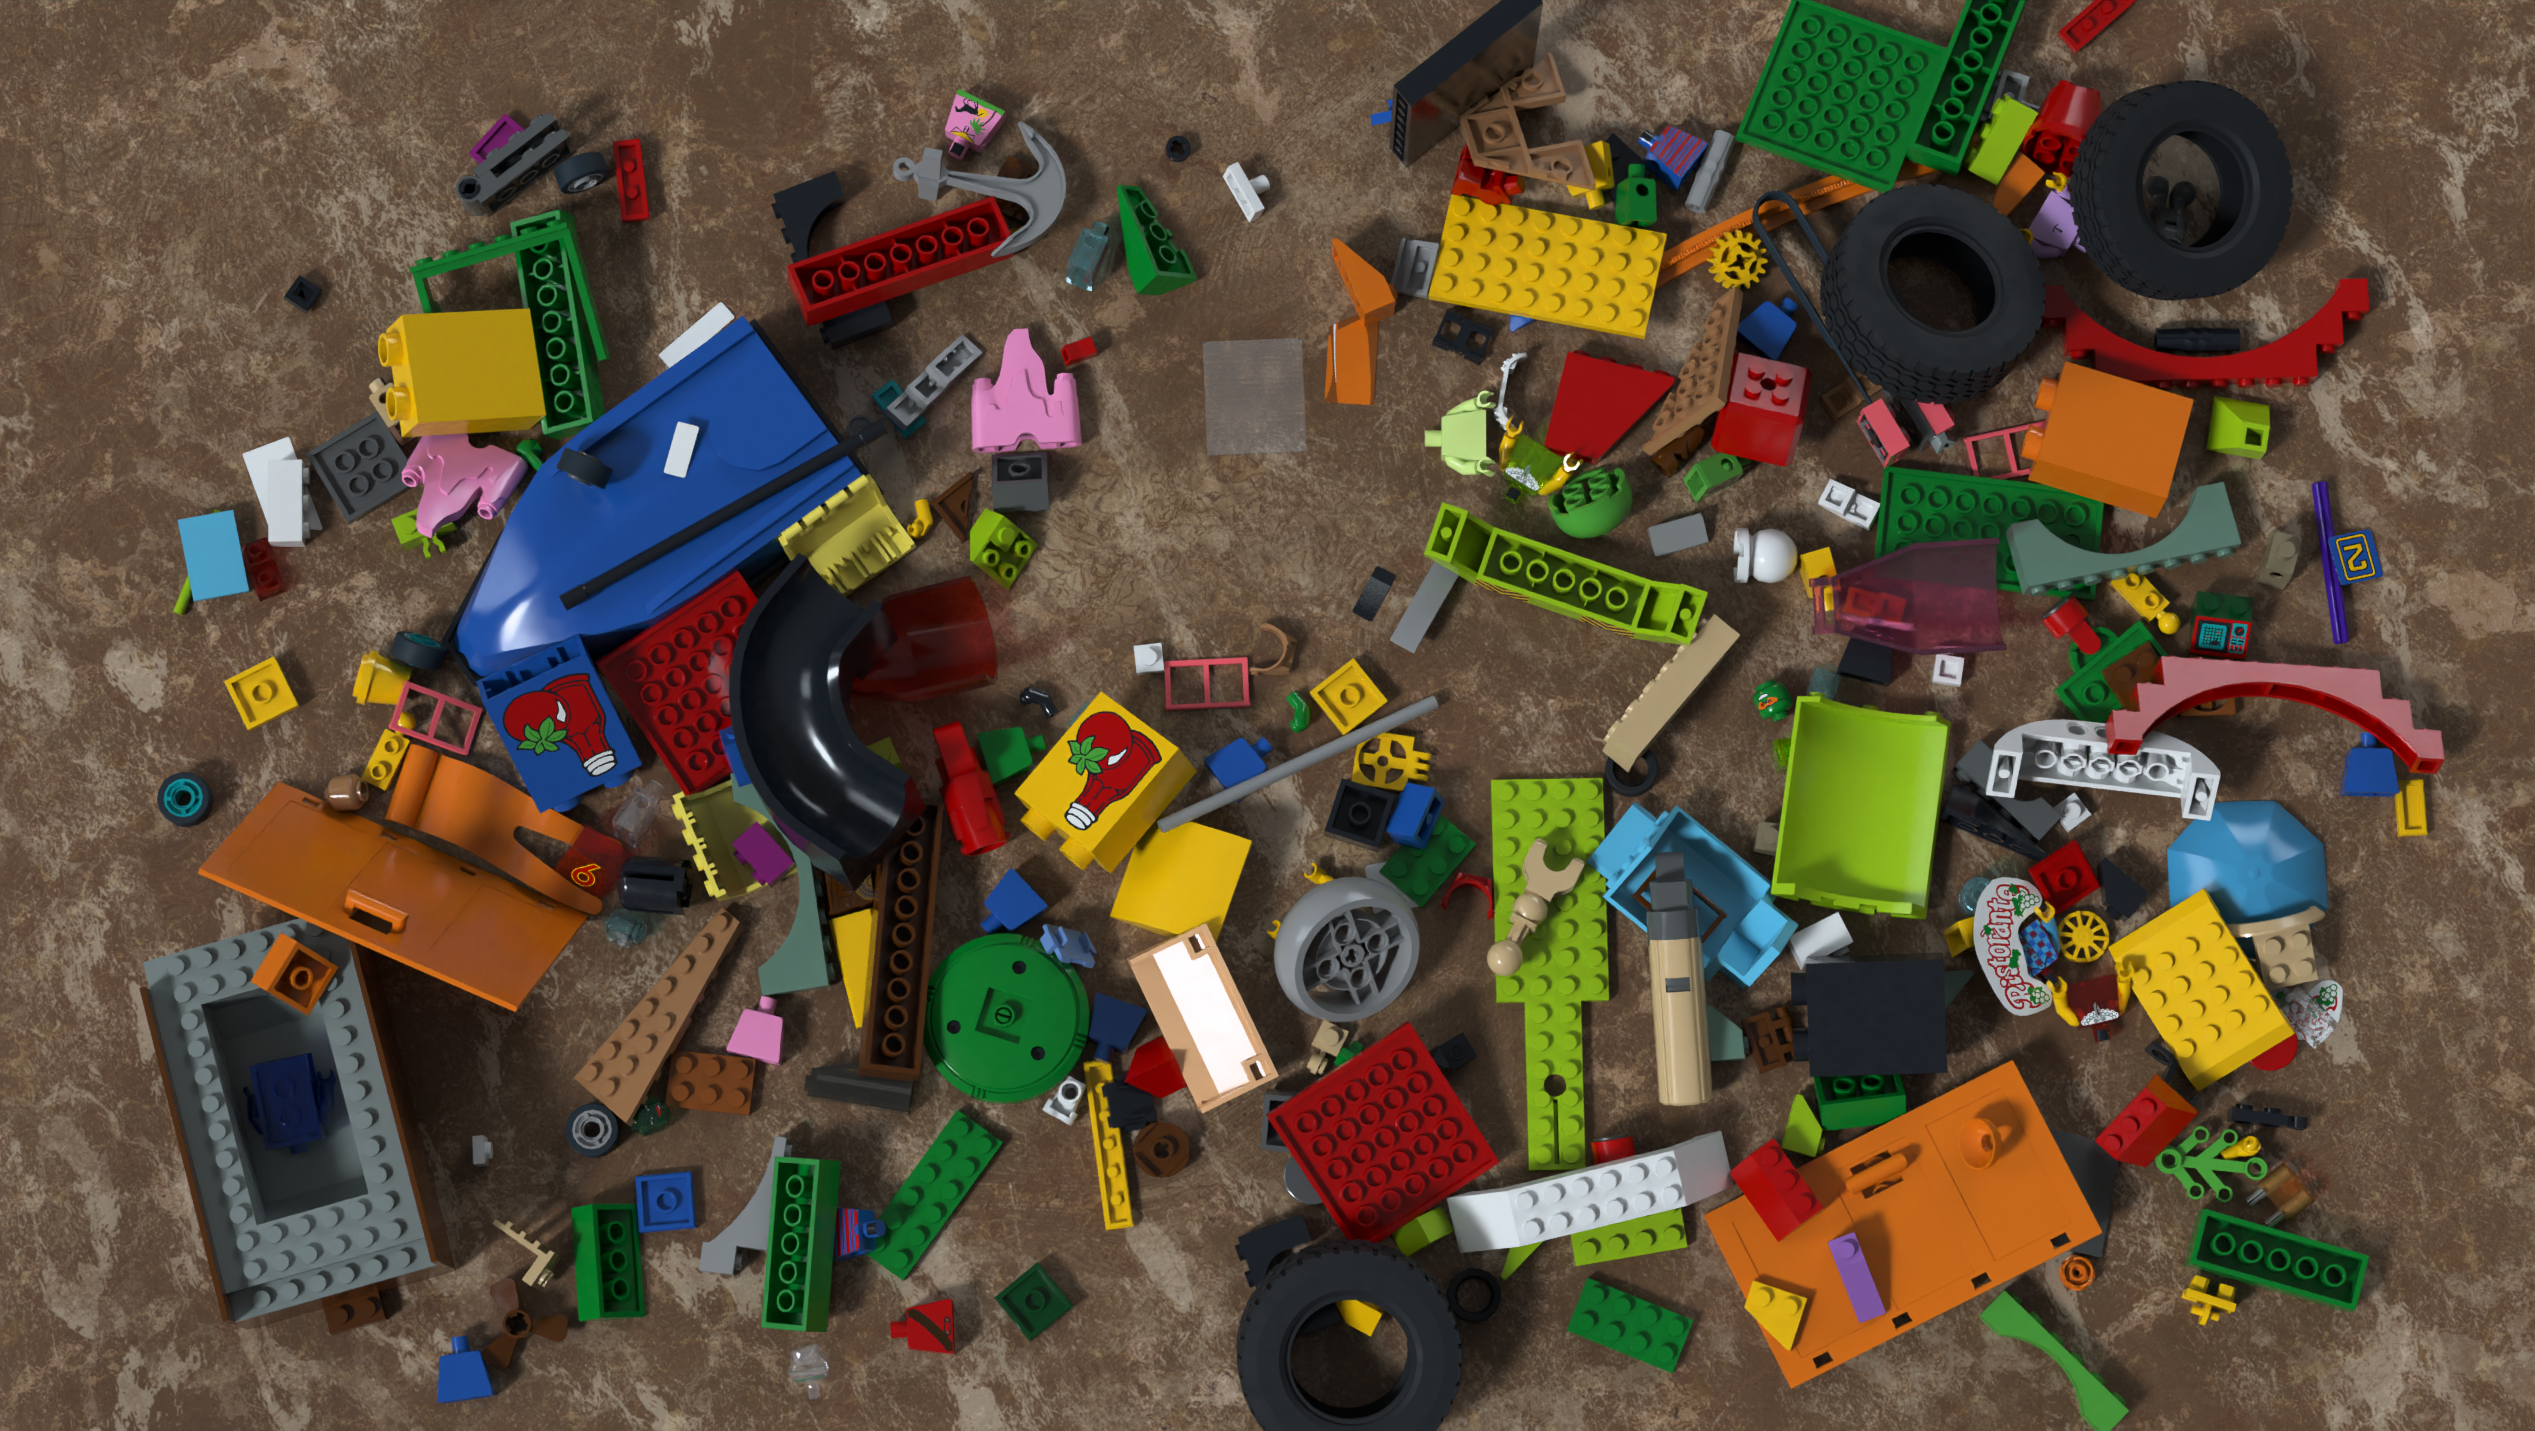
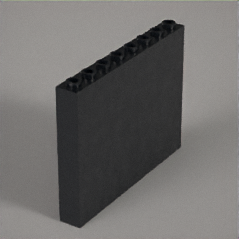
(1461, 75)

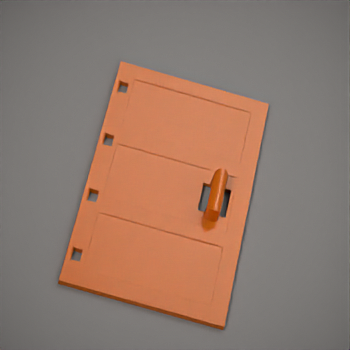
(444, 921)
(1920, 1234)

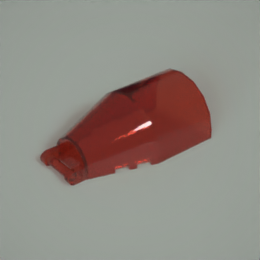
(940, 647)

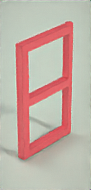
(2005, 432)
(1206, 663)
(442, 699)

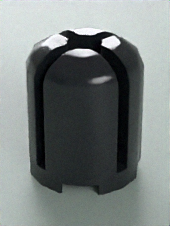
(655, 885)

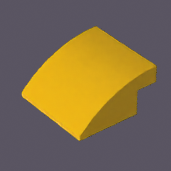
(1181, 879)

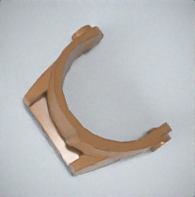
(1284, 665)

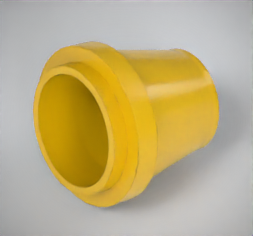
(379, 679)

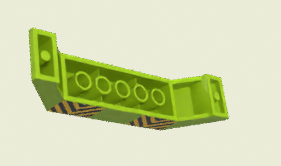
(1563, 580)

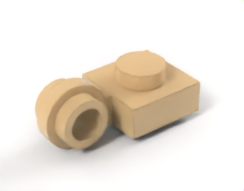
(1328, 1040)

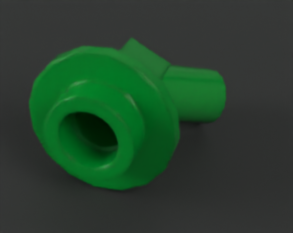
(531, 452)

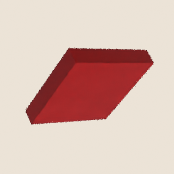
(2064, 877)

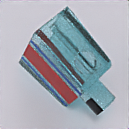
(1088, 256)

